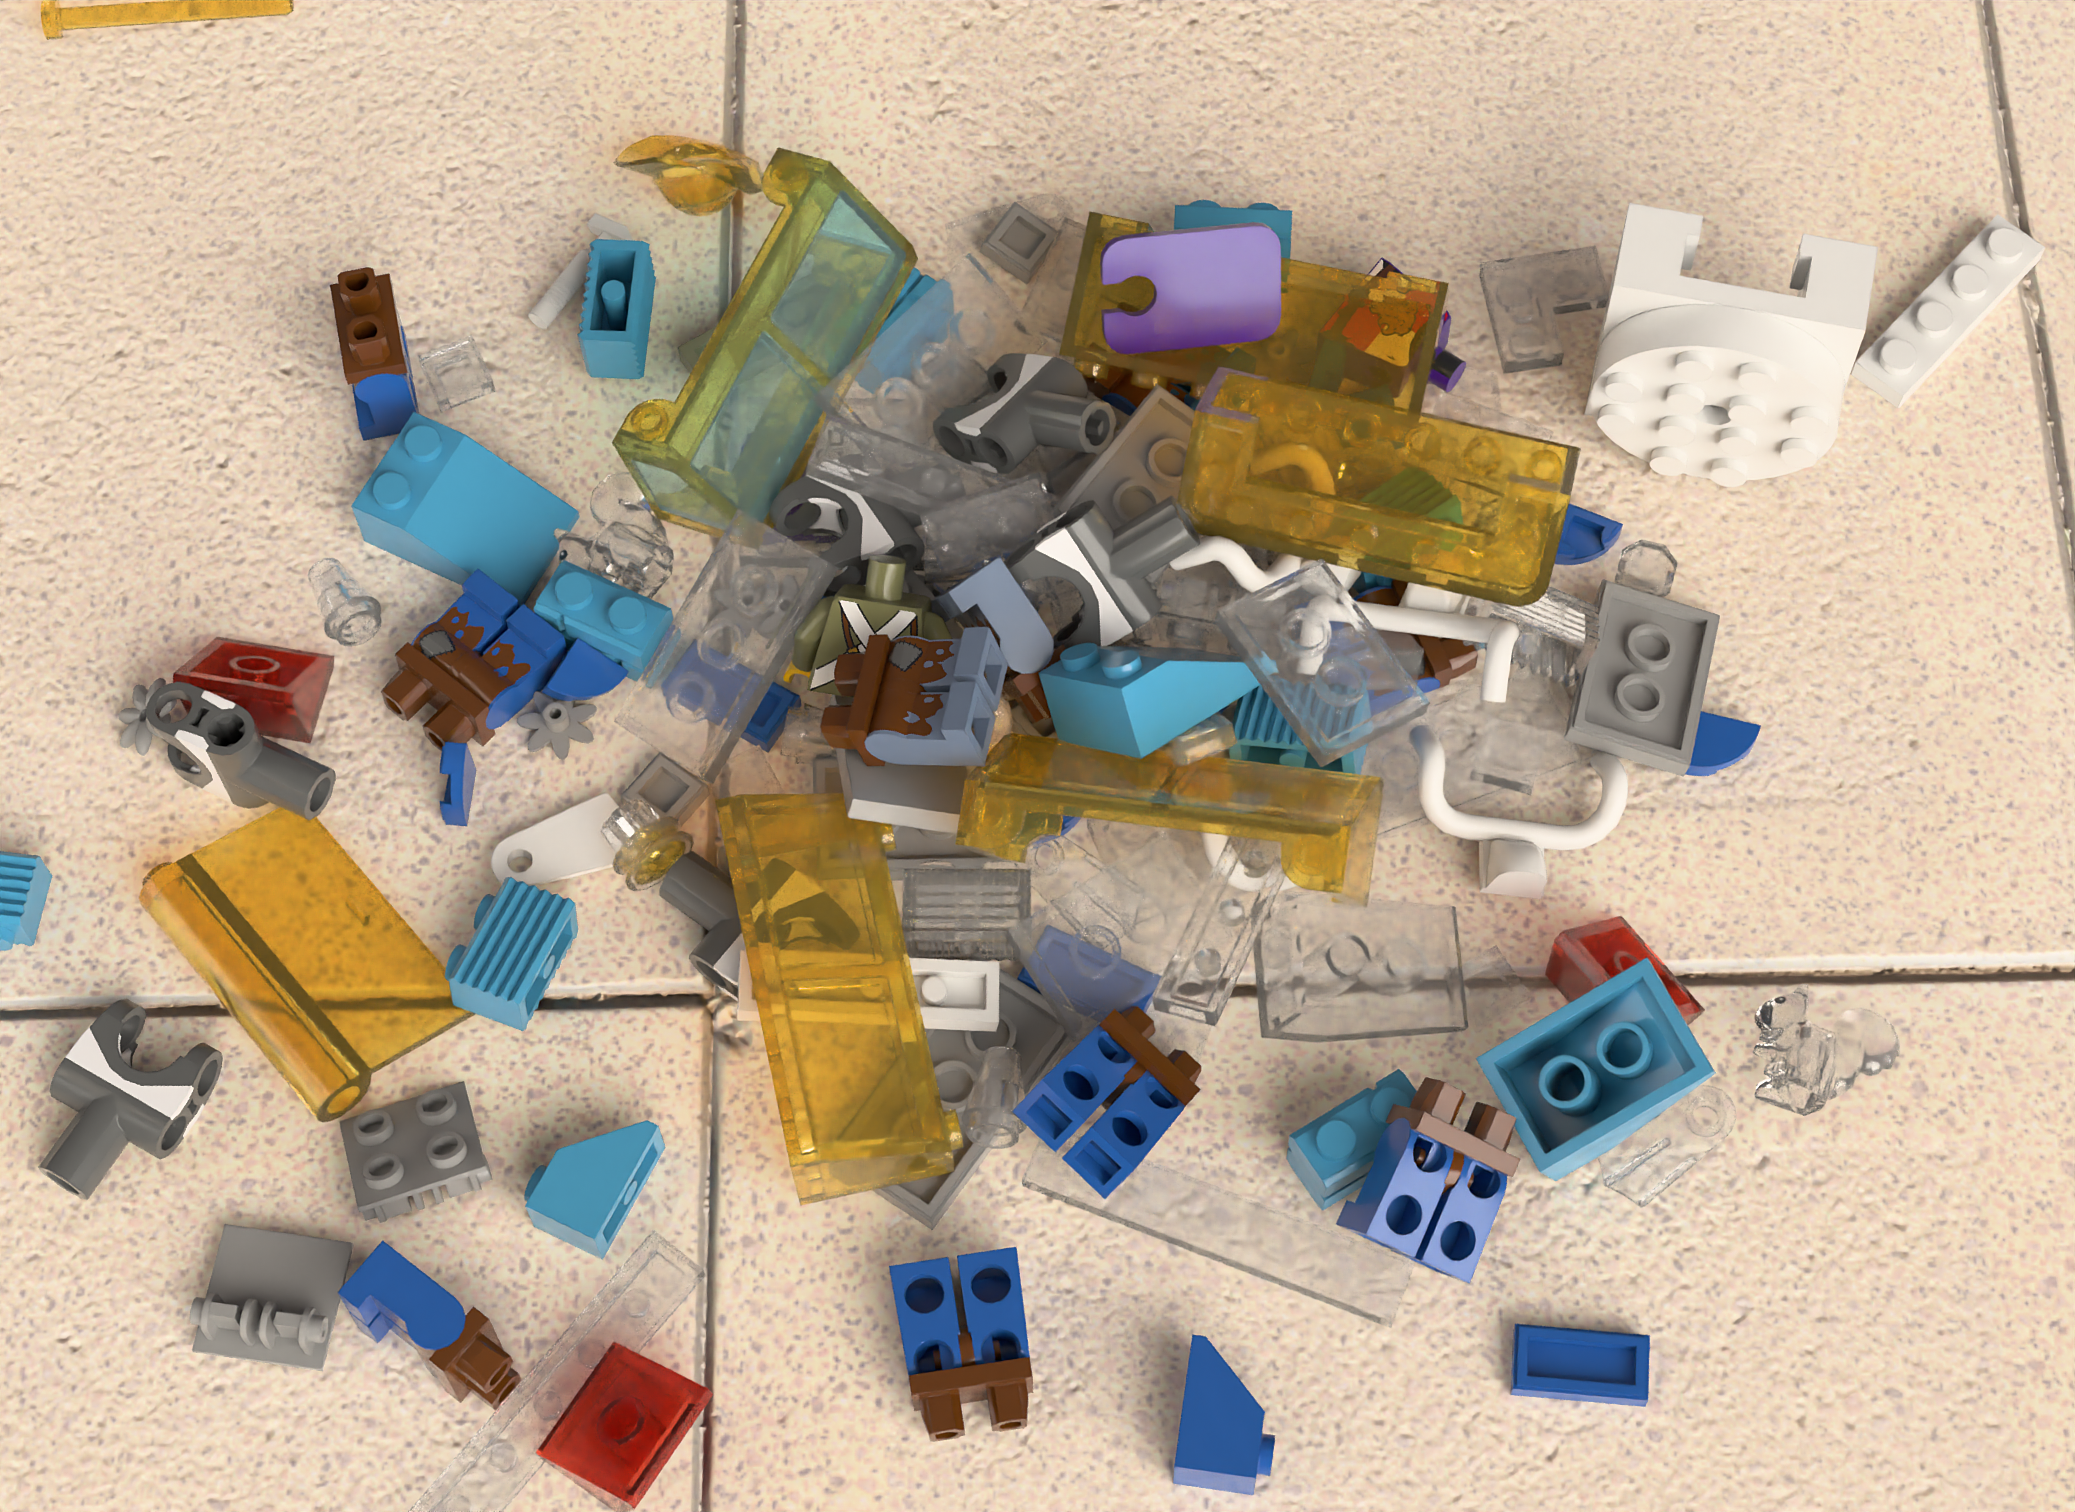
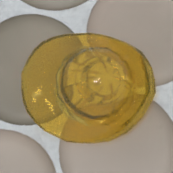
(693, 172)

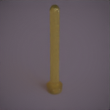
(57, 19)

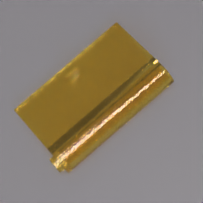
(303, 955)

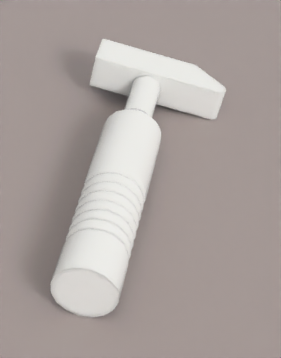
(575, 273)

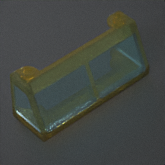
(790, 328)

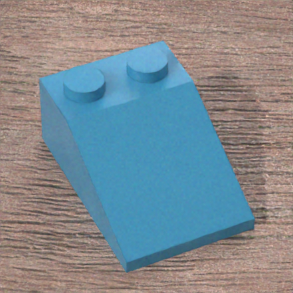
(460, 510)
(1138, 696)
(1596, 1070)

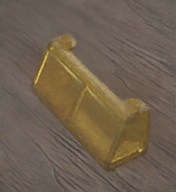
(1318, 815)
(835, 995)

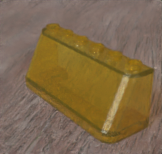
(1333, 334)
(1377, 487)

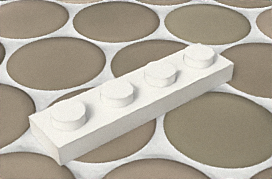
(1947, 311)
(948, 992)

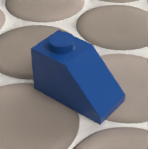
(1219, 1427)

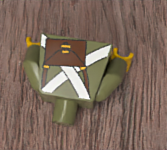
(845, 622)

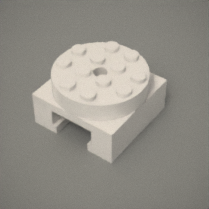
(1723, 372)

